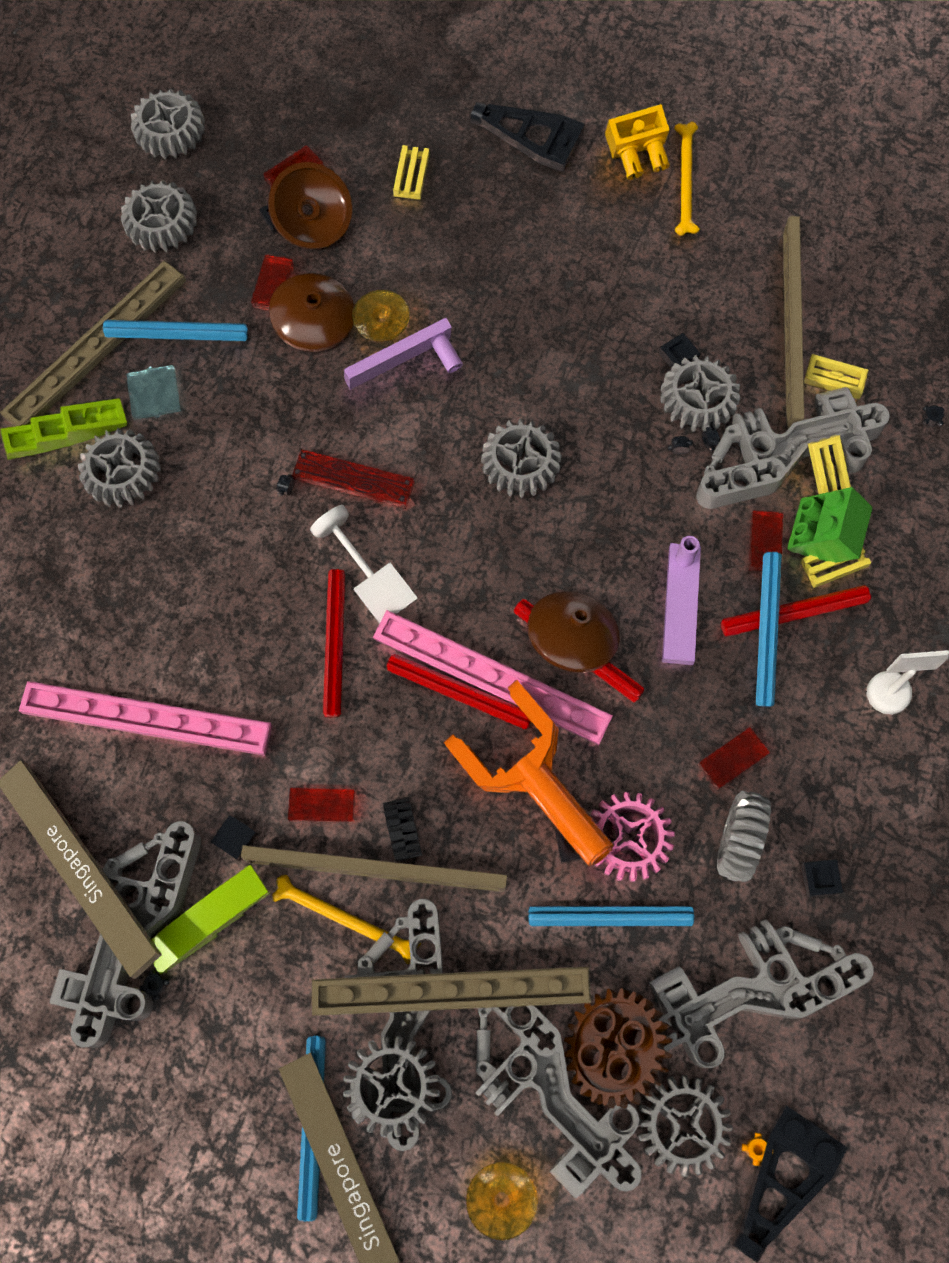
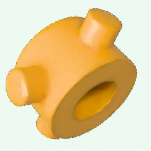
(755, 1148)

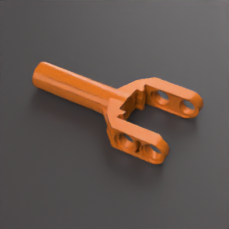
(535, 776)

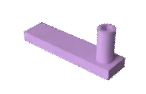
(433, 336)
(681, 602)

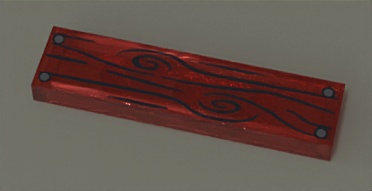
(353, 479)

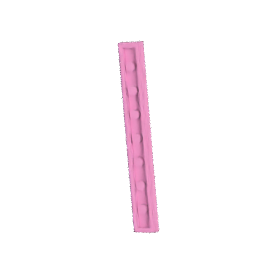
(490, 675)
(146, 718)

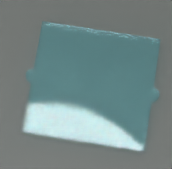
(153, 392)

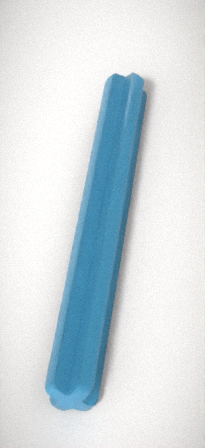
(175, 330)
(768, 629)
(611, 916)
(309, 1167)

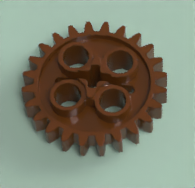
(642, 1059)

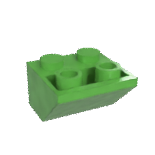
(831, 525)

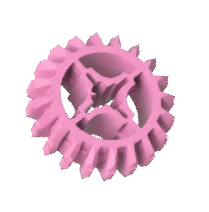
(651, 818)

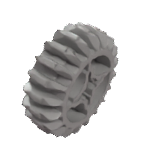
(167, 123)
(158, 209)
(709, 383)
(501, 448)
(114, 457)
(744, 836)
(364, 1071)
(673, 1138)

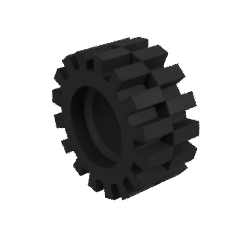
(402, 829)

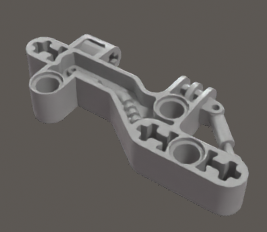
(768, 470)
(105, 985)
(762, 994)
(403, 1023)
(592, 1139)

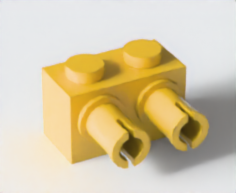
(636, 133)

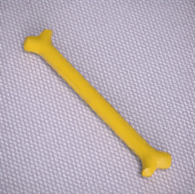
(686, 224)
(288, 891)

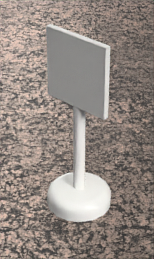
(381, 589)
(891, 691)

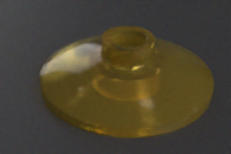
(377, 306)
(504, 1221)

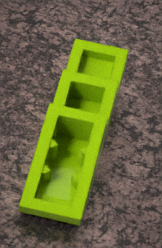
(70, 427)
(208, 917)

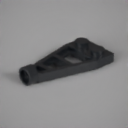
(559, 145)
(809, 1144)

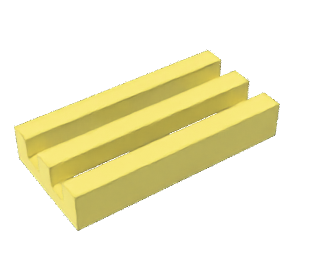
(414, 155)
(835, 379)
(818, 468)
(862, 563)

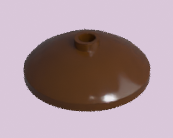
(319, 189)
(309, 325)
(571, 642)

